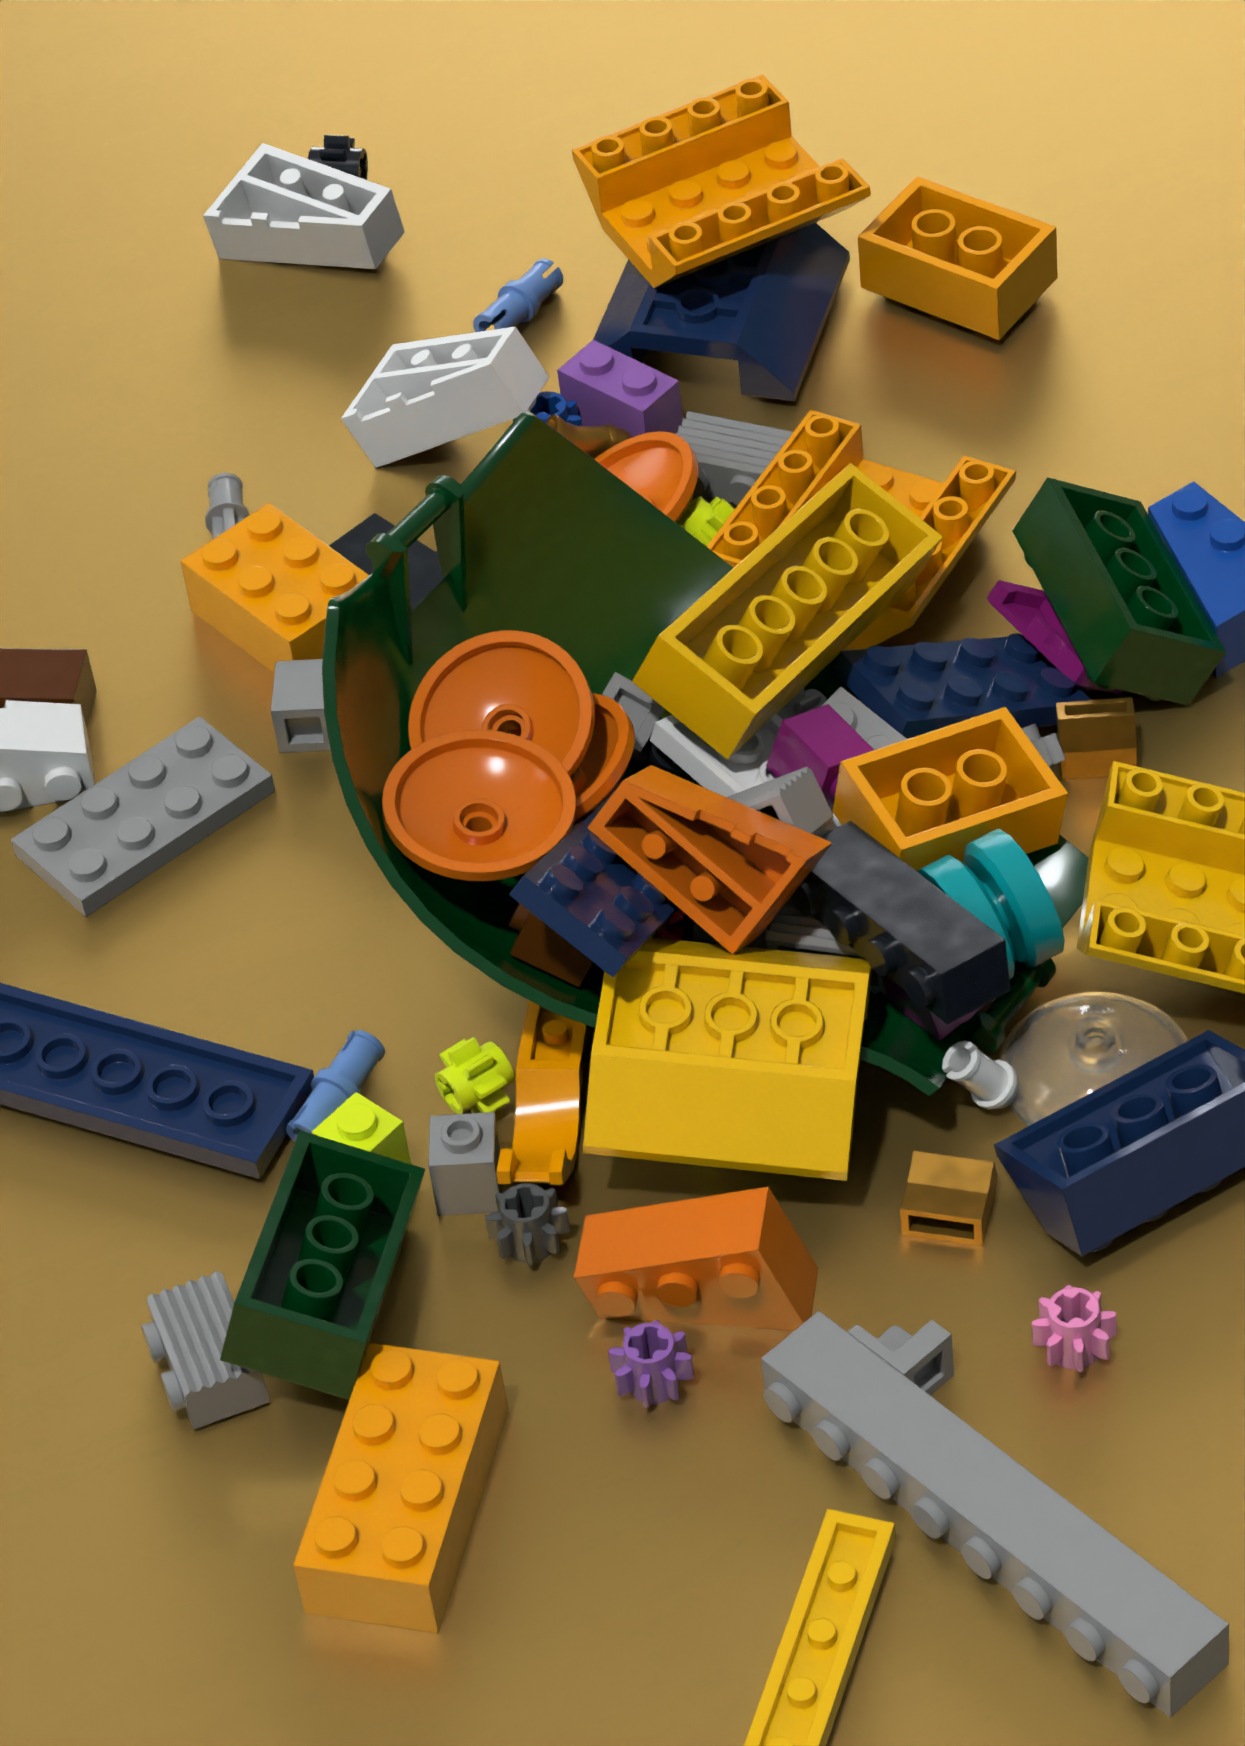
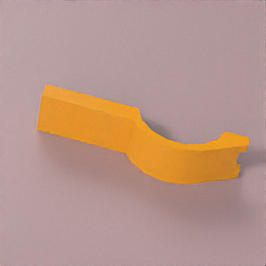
(547, 1099)

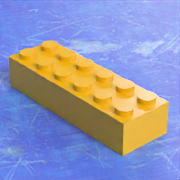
(786, 610)

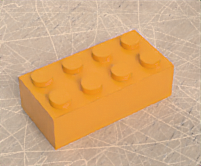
(402, 1488)

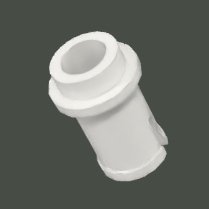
(989, 1081)

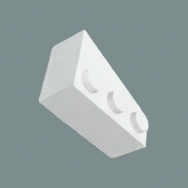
(302, 214)
(442, 392)
(43, 754)

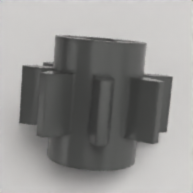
(527, 1223)

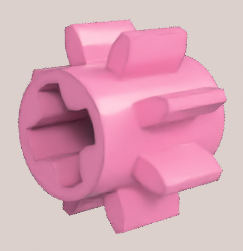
(1074, 1328)

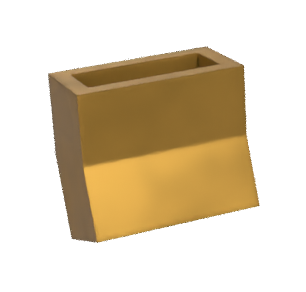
(1095, 736)
(948, 1198)

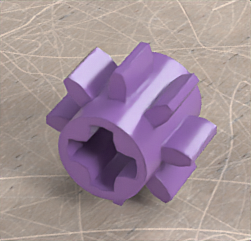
(651, 1363)

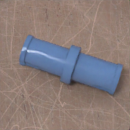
(520, 299)
(338, 1082)

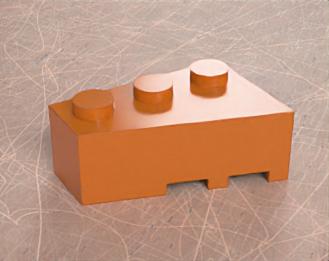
(707, 852)
(699, 1263)

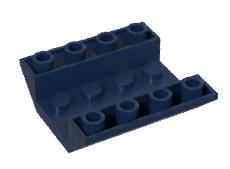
(748, 308)

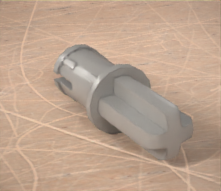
(225, 503)

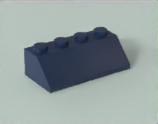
(1134, 1145)

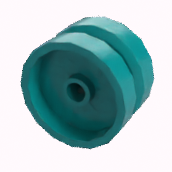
(1005, 894)

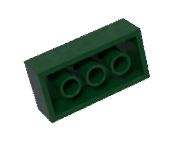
(1118, 592)
(322, 1265)

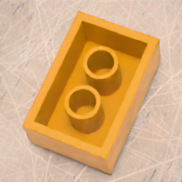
(958, 257)
(268, 586)
(951, 788)

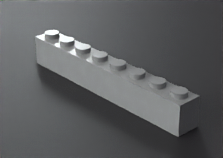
(996, 1515)

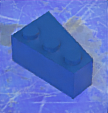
(1210, 553)

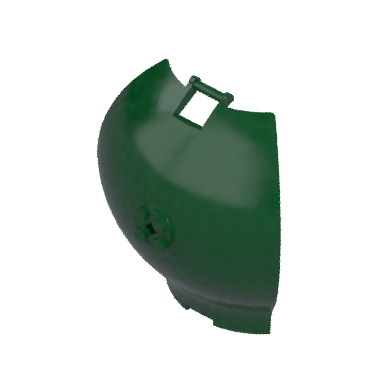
(581, 558)

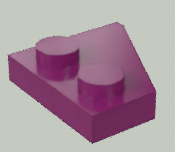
(1037, 621)

